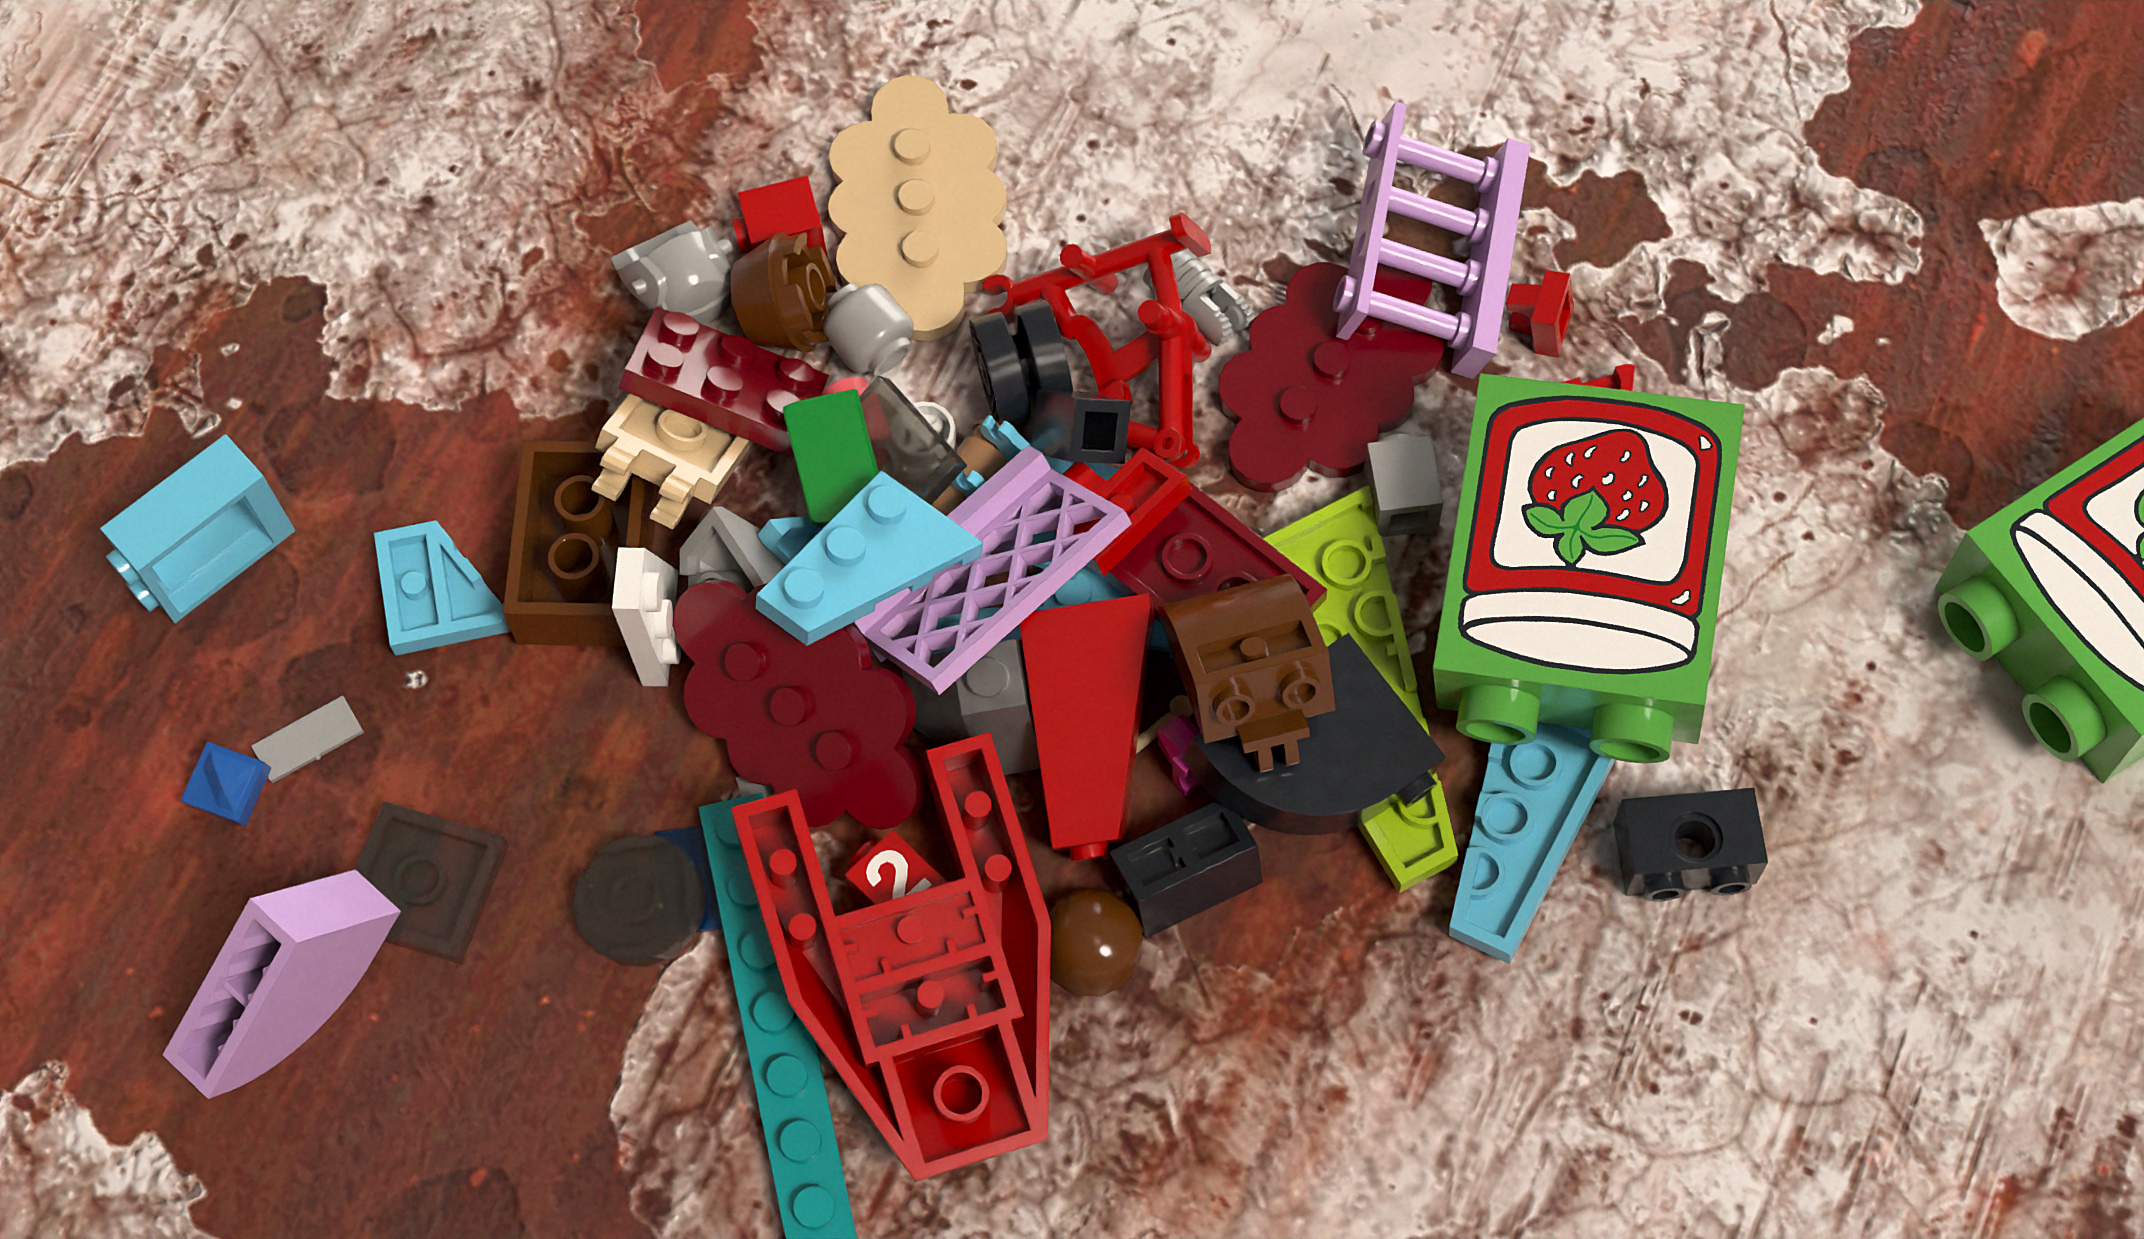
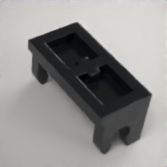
(1187, 867)

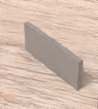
(308, 738)

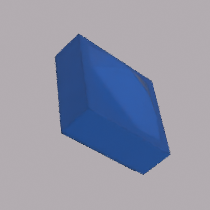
(226, 784)

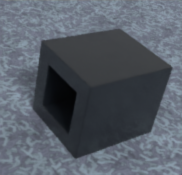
(1081, 426)

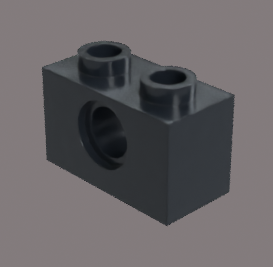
(1720, 821)

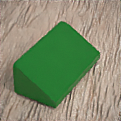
(830, 451)

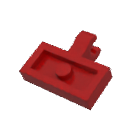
(1143, 488)

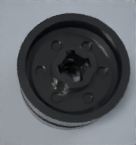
(1019, 362)

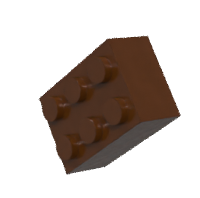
(569, 545)

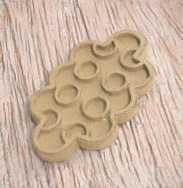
(918, 204)

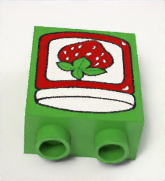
(1587, 565)
(2062, 604)

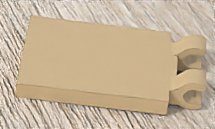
(668, 450)

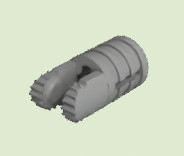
(1208, 299)

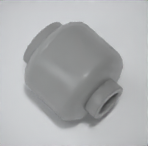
(868, 328)

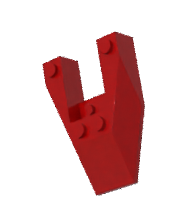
(929, 997)

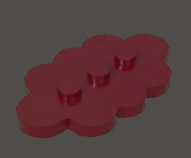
(1317, 397)
(798, 711)

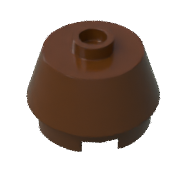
(782, 293)

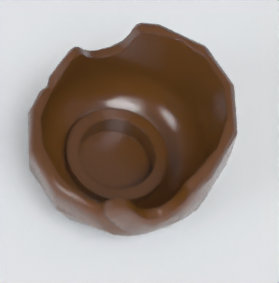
(1094, 942)

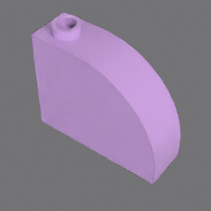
(279, 979)

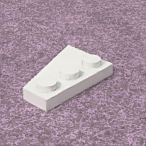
(645, 612)

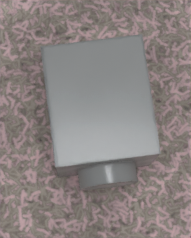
(1404, 484)

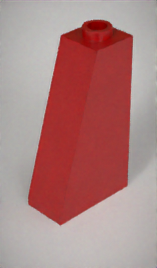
(1087, 708)

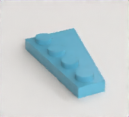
(1522, 832)

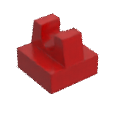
(1542, 311)

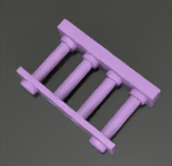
(1488, 229)

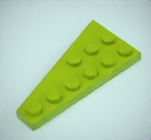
(1349, 559)

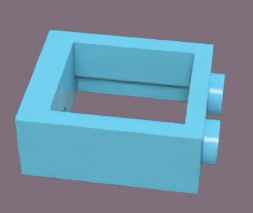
(196, 530)

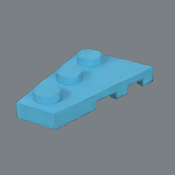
(863, 556)

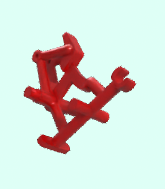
(1170, 338)

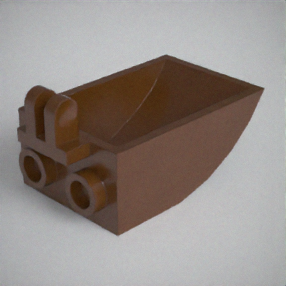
(1252, 665)

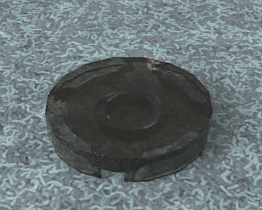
(639, 901)

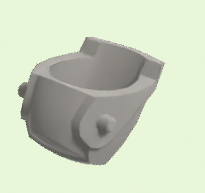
(680, 272)

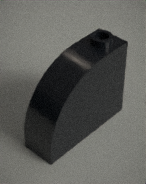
(1348, 768)

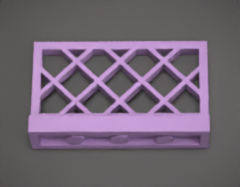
(1000, 514)

